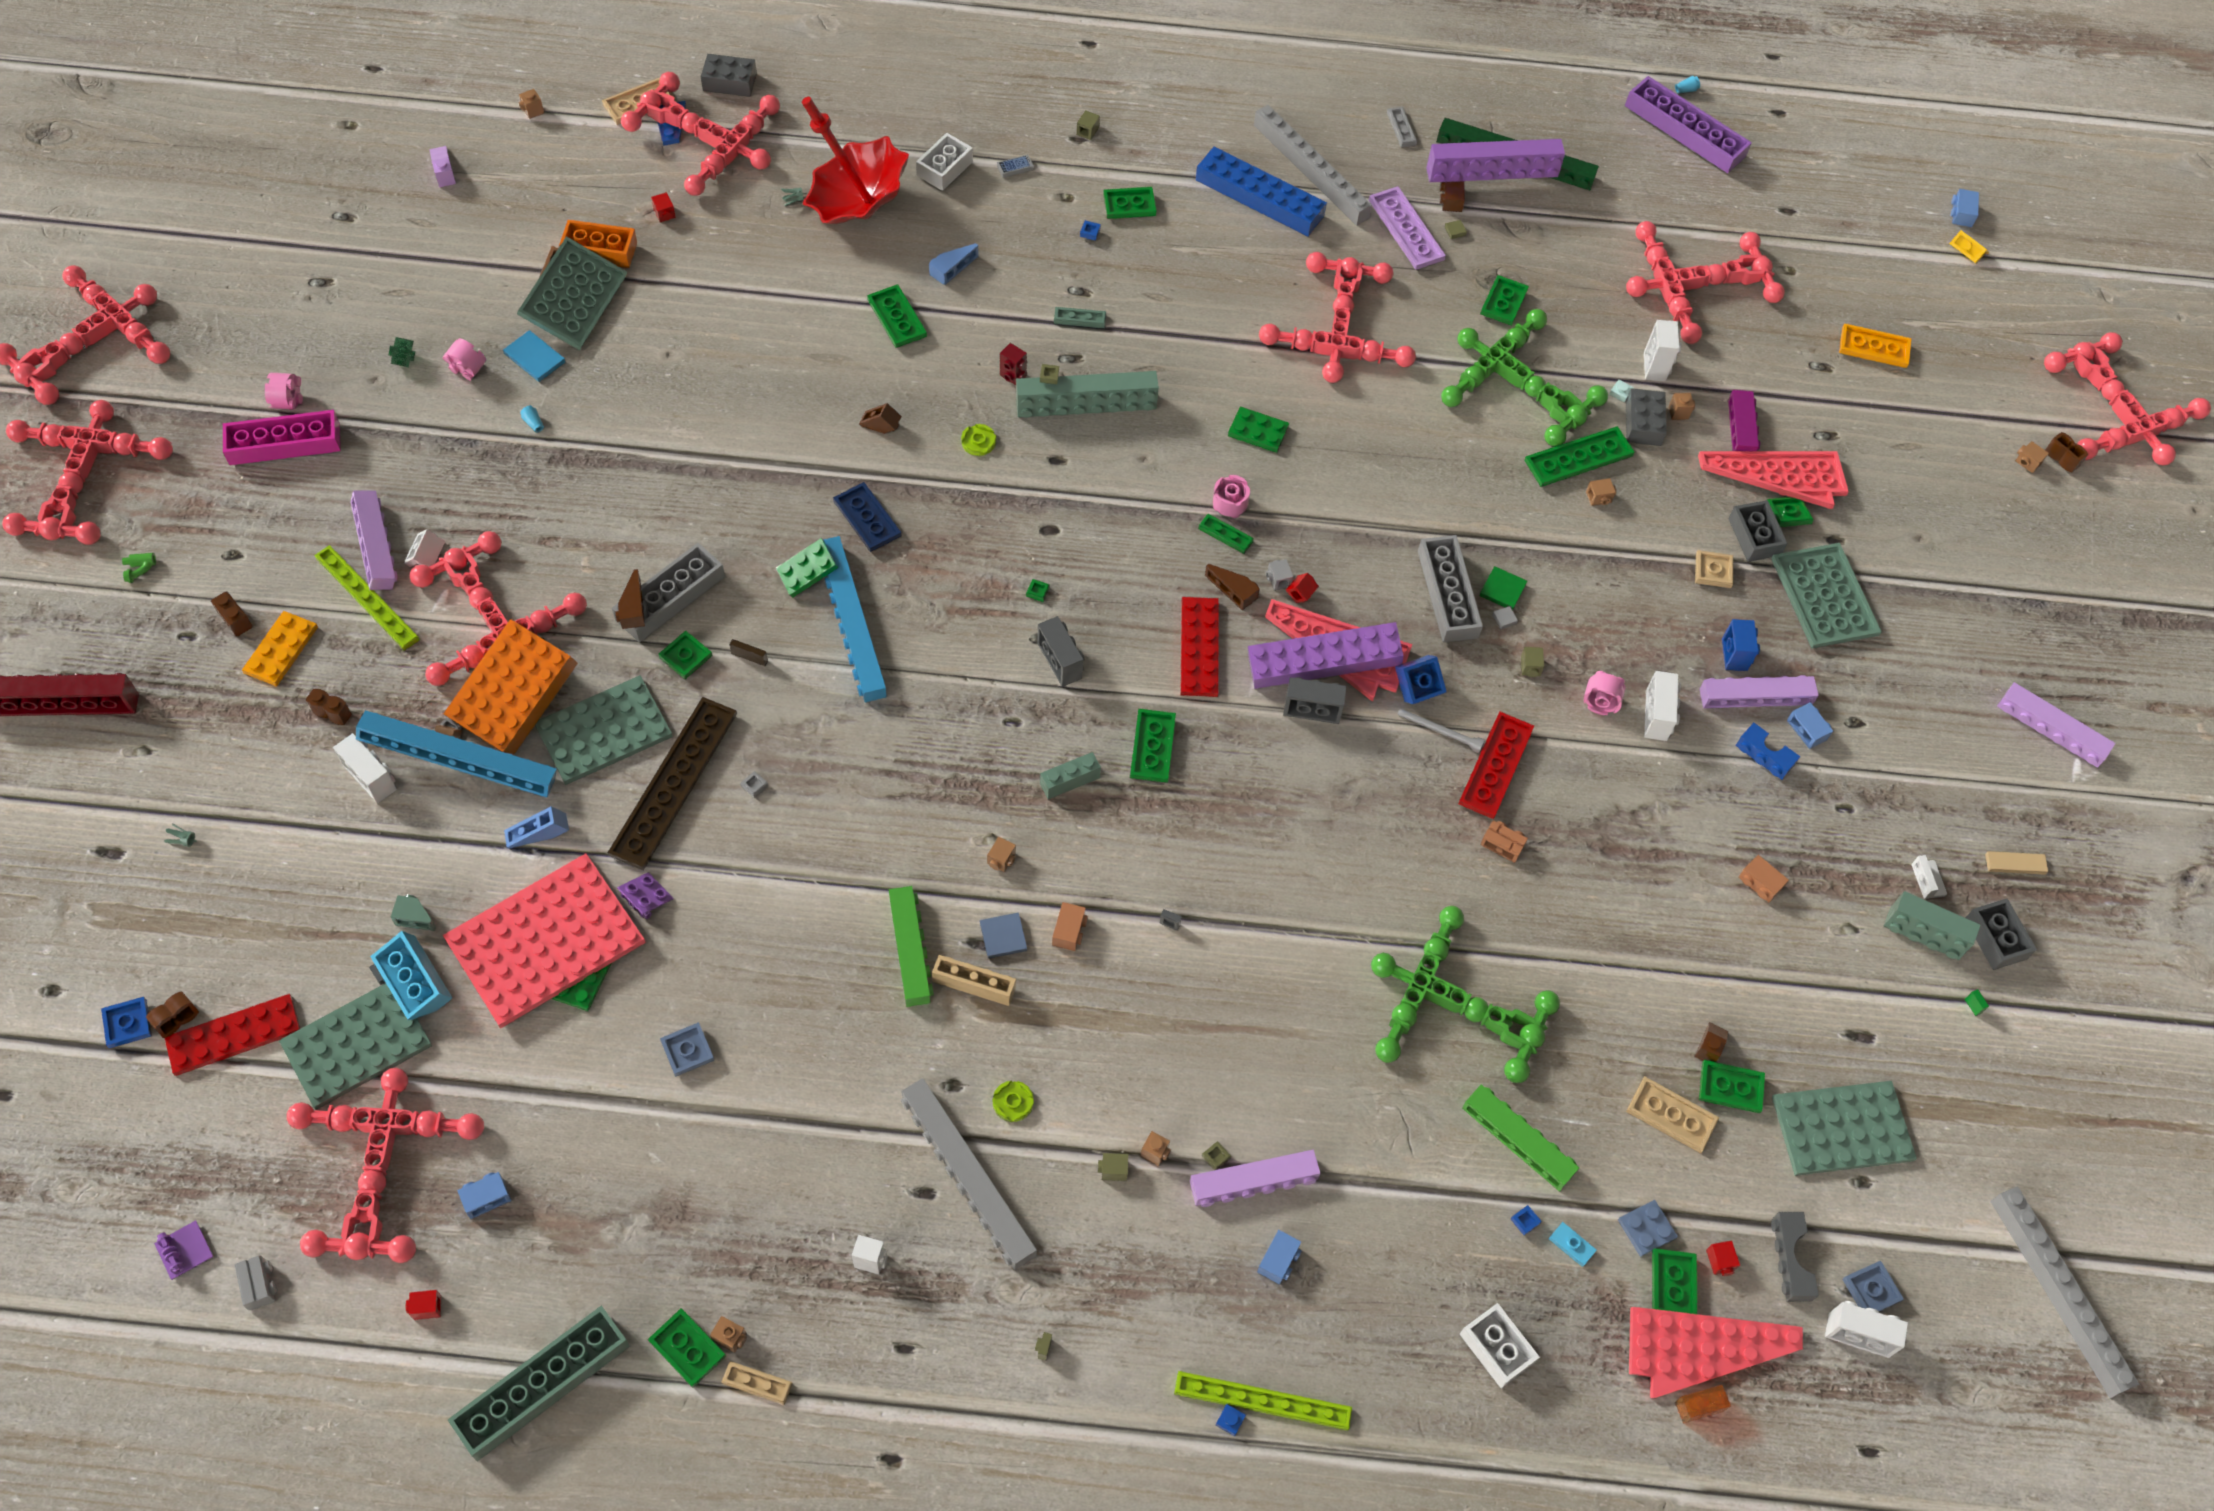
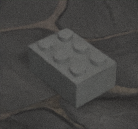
(728, 75)
(1646, 417)
(1757, 530)
(1060, 651)
(1314, 700)
(2001, 934)

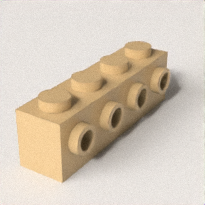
(974, 980)

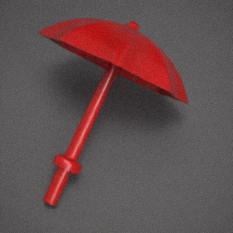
(857, 178)

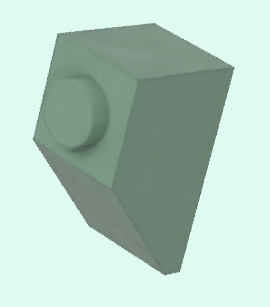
(411, 913)

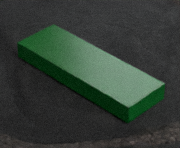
(1226, 533)

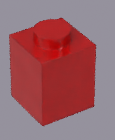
(663, 207)
(1302, 587)
(1723, 1258)
(424, 1304)

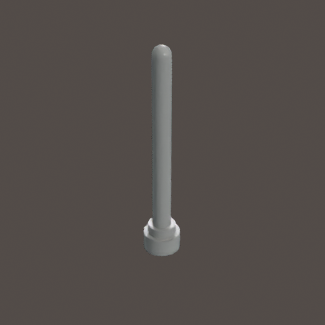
(1475, 743)

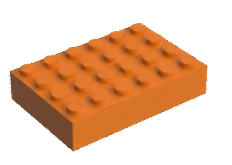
(510, 688)

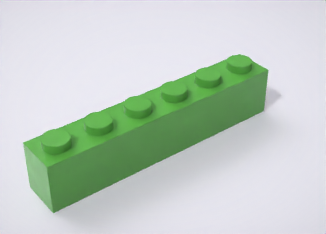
(909, 946)
(1520, 1137)

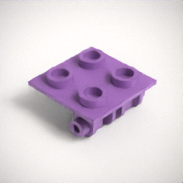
(644, 894)
(183, 1249)

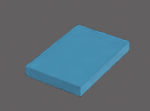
(534, 356)

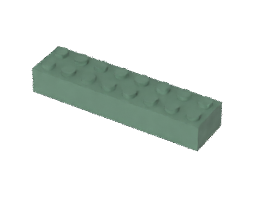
(1087, 394)
(538, 1383)

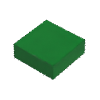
(1037, 590)
(1976, 1002)

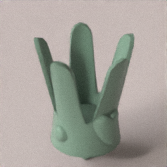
(796, 196)
(187, 838)

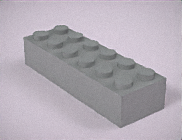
(676, 588)
(1449, 588)

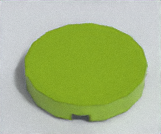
(978, 439)
(1013, 1101)

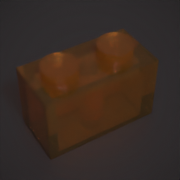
(1702, 1404)

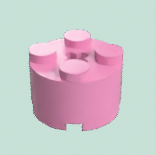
(464, 359)
(283, 391)
(1231, 496)
(1604, 693)

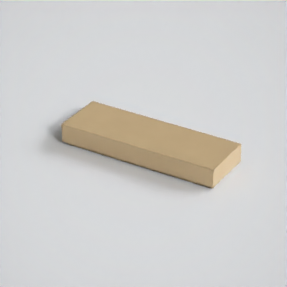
(2016, 863)
(757, 1383)

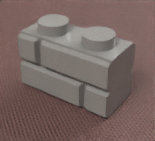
(255, 1282)

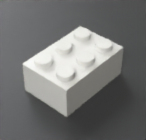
(944, 161)
(1662, 350)
(1662, 706)
(365, 768)
(1866, 1329)
(1499, 1345)

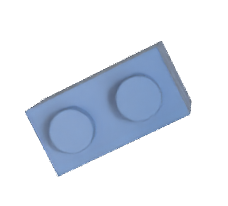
(1965, 207)
(1810, 725)
(484, 1195)
(1279, 1257)

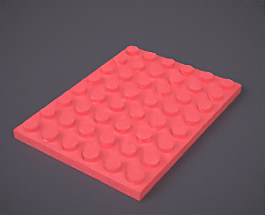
(543, 940)

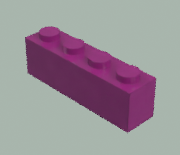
(1743, 421)

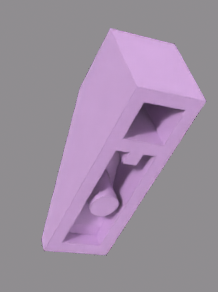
(442, 166)

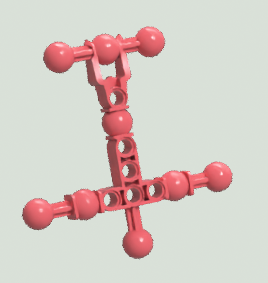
(727, 143)
(1675, 281)
(88, 332)
(1338, 343)
(2137, 422)
(84, 446)
(482, 600)
(373, 1180)

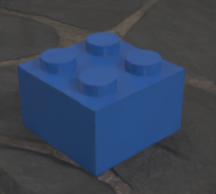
(1740, 645)
(1420, 679)

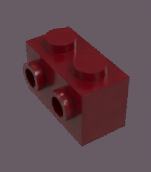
(1013, 363)

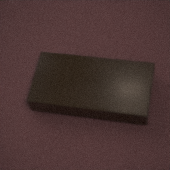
(748, 652)

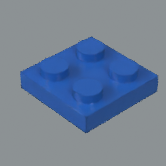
(126, 1022)

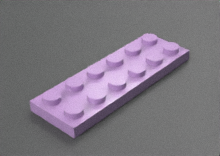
(1407, 228)

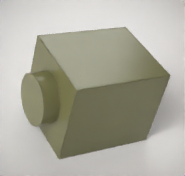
(1088, 125)
(1532, 661)
(1113, 1167)

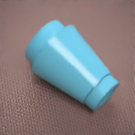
(1688, 85)
(532, 418)

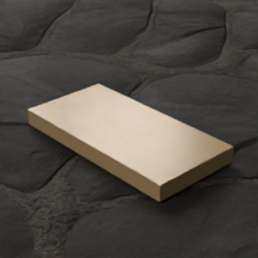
(628, 100)
(1672, 1114)

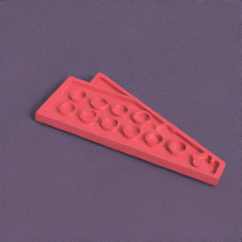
(1796, 474)
(1304, 623)
(1695, 1348)

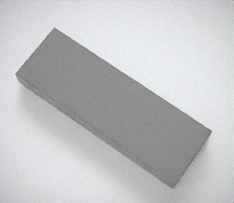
(1401, 127)

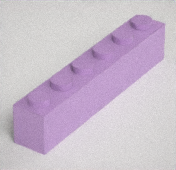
(373, 540)
(1758, 692)
(2056, 725)
(1254, 1178)

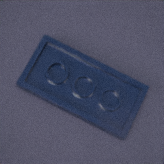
(867, 516)

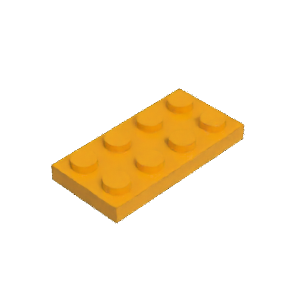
(1875, 345)
(280, 648)

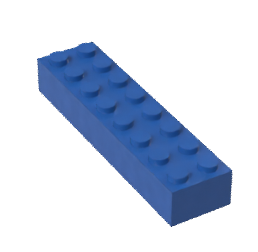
(1261, 191)

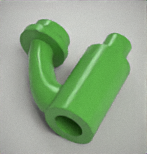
(143, 560)

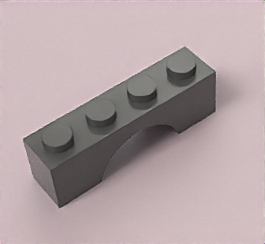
(1797, 1283)

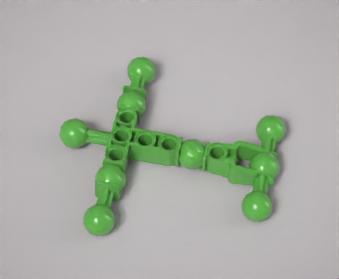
(1500, 360)
(1474, 1008)

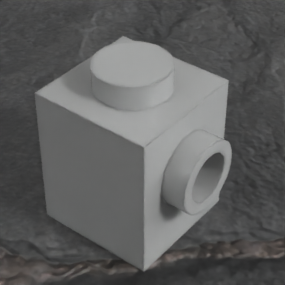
(1279, 574)

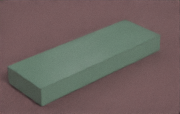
(1080, 317)

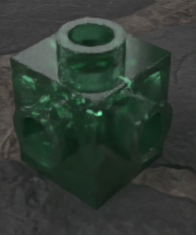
(402, 352)

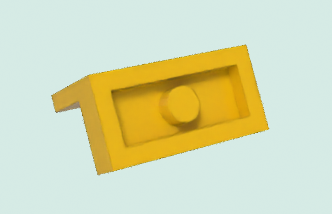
(1968, 246)

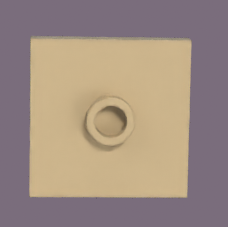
(1714, 569)

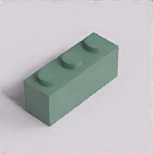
(1070, 775)

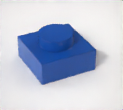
(1090, 230)
(1526, 1220)
(1230, 1420)

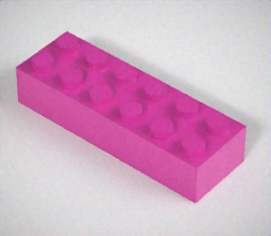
(281, 437)

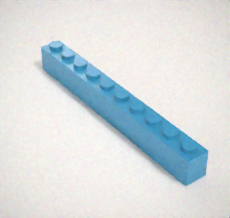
(853, 626)
(455, 753)

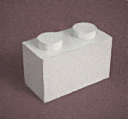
(869, 1254)

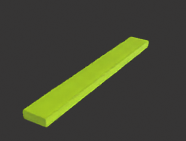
(368, 599)
(1263, 1400)

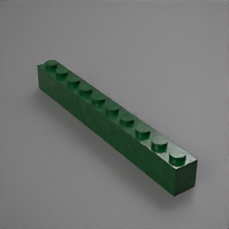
(1572, 170)

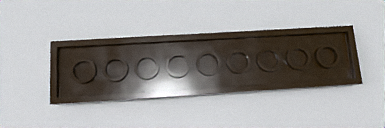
(672, 783)

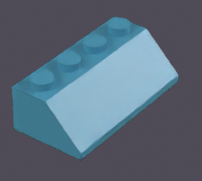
(411, 976)

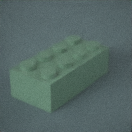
(1931, 925)

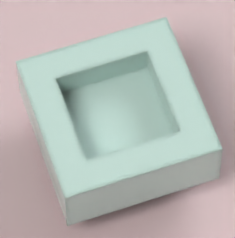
(1620, 390)

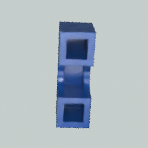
(1777, 762)

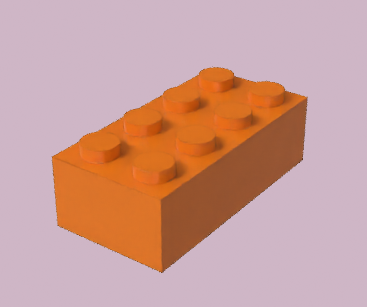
(608, 241)

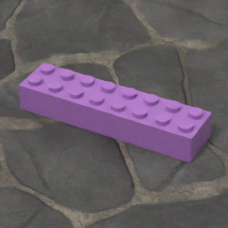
(1688, 124)
(1495, 160)
(1325, 655)

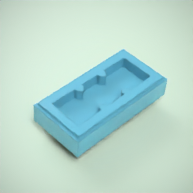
(1572, 1244)

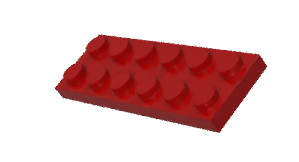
(1199, 646)
(1496, 765)
(231, 1034)

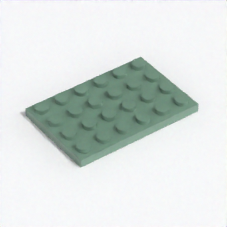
(572, 293)
(1826, 595)
(603, 729)
(353, 1045)
(1843, 1128)

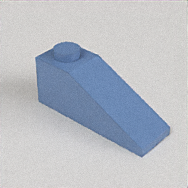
(951, 263)
(537, 828)

